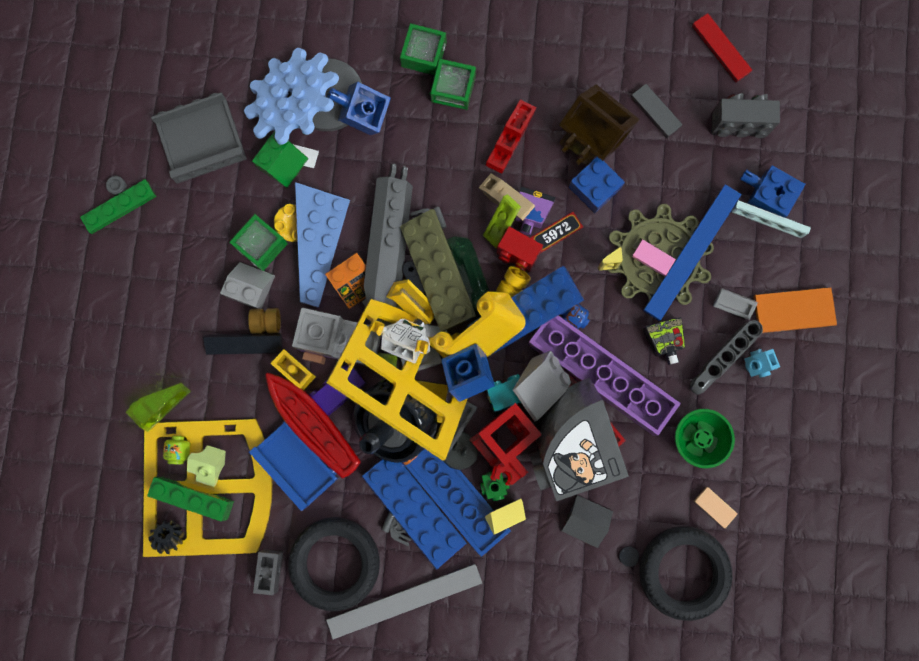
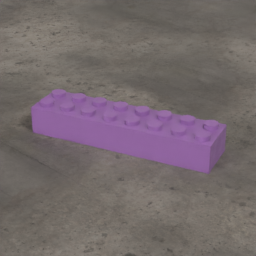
(612, 378)

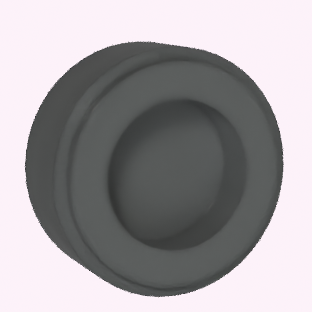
(116, 185)

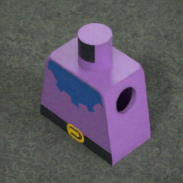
(537, 216)

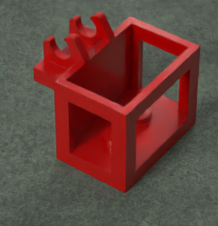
(506, 460)

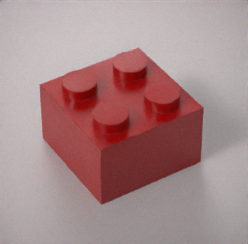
(519, 249)

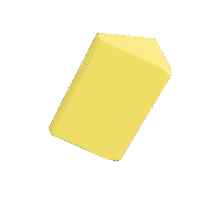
(611, 261)
(506, 516)

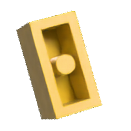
(293, 370)

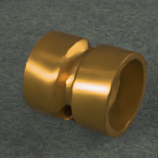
(261, 321)

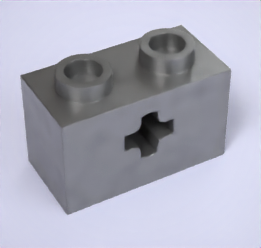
(268, 572)

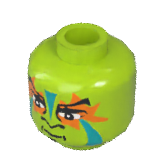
(176, 450)

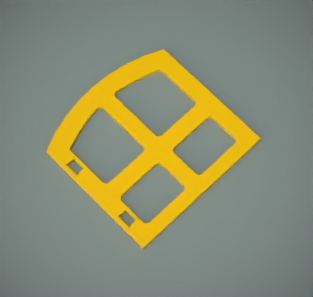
(403, 382)
(260, 485)

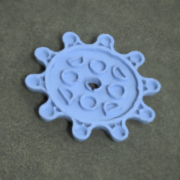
(307, 98)

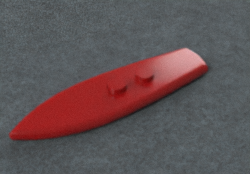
(312, 425)

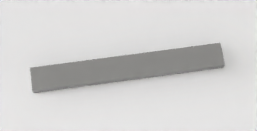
(404, 601)

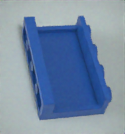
(294, 466)

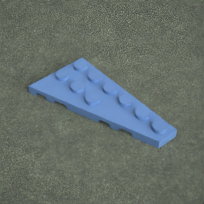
(318, 232)

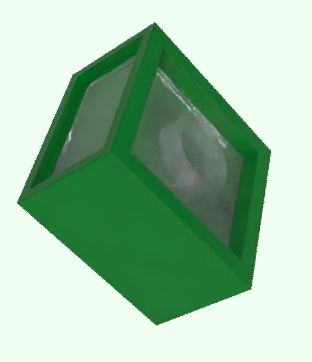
(423, 49)
(453, 84)
(258, 242)

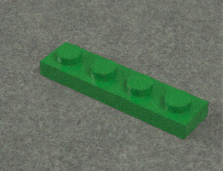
(118, 206)

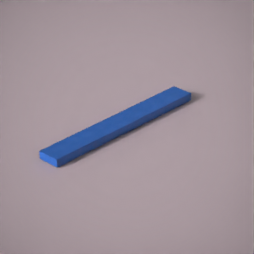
(692, 252)

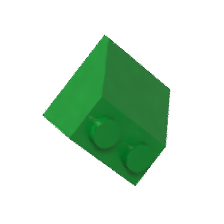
(280, 161)

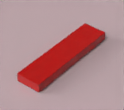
(721, 47)

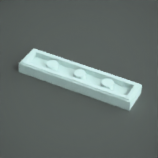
(770, 219)

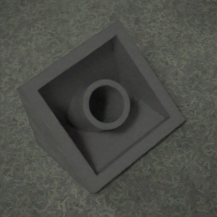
(587, 521)

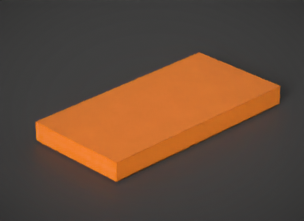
(795, 310)

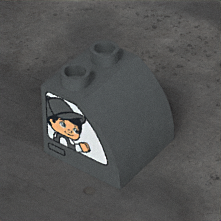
(577, 444)

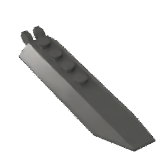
(386, 238)

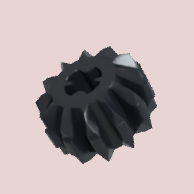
(166, 537)

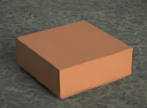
(314, 358)

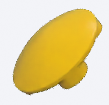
(285, 222)

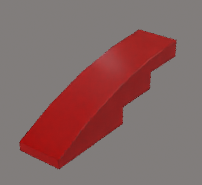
(511, 136)

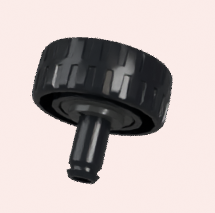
(382, 439)

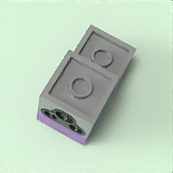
(327, 334)

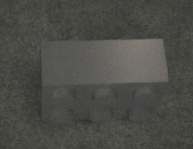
(745, 117)

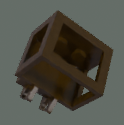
(596, 126)

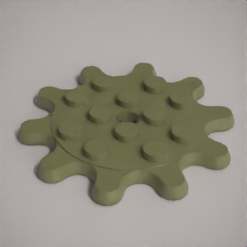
(666, 236)

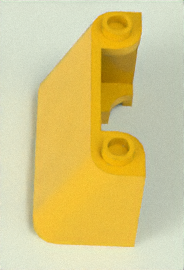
(497, 325)

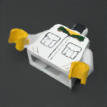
(403, 338)

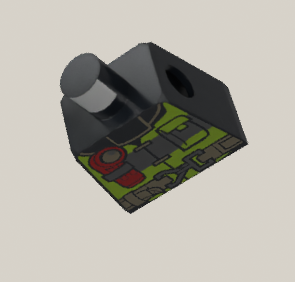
(666, 339)

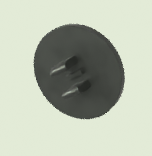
(462, 454)

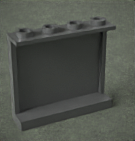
(199, 137)

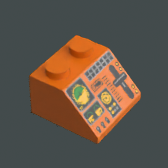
(349, 280)

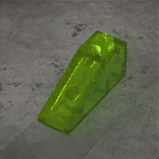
(153, 407)

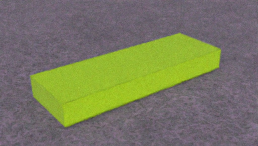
(501, 220)

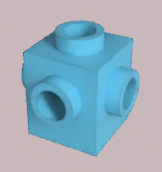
(761, 363)

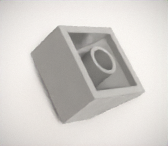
(247, 285)

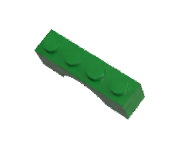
(190, 499)

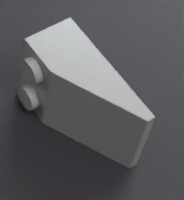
(541, 384)

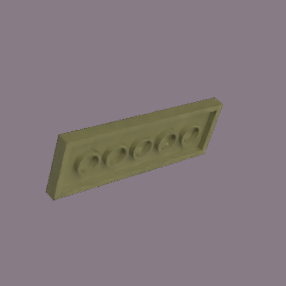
(437, 271)

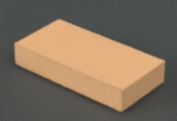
(715, 507)

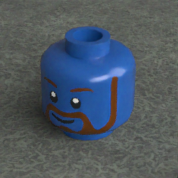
(577, 316)

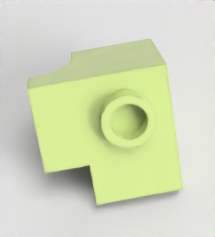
(206, 465)

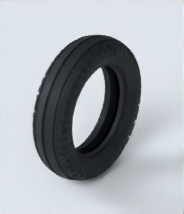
(299, 573)
(721, 578)

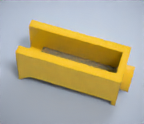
(411, 300)

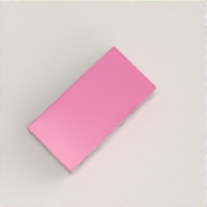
(653, 258)

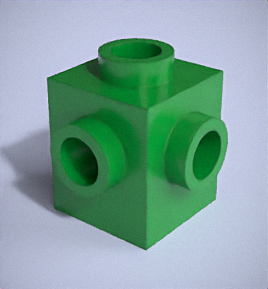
(494, 493)

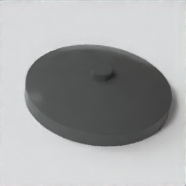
(347, 75)

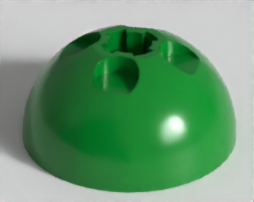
(714, 434)

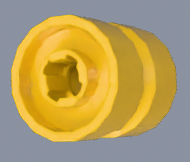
(514, 281)

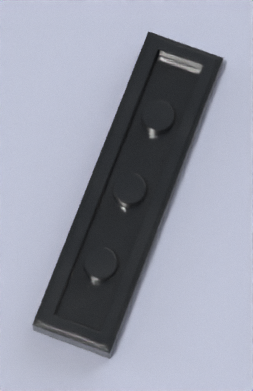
(243, 343)

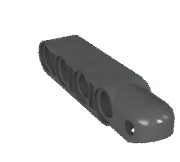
(704, 379)

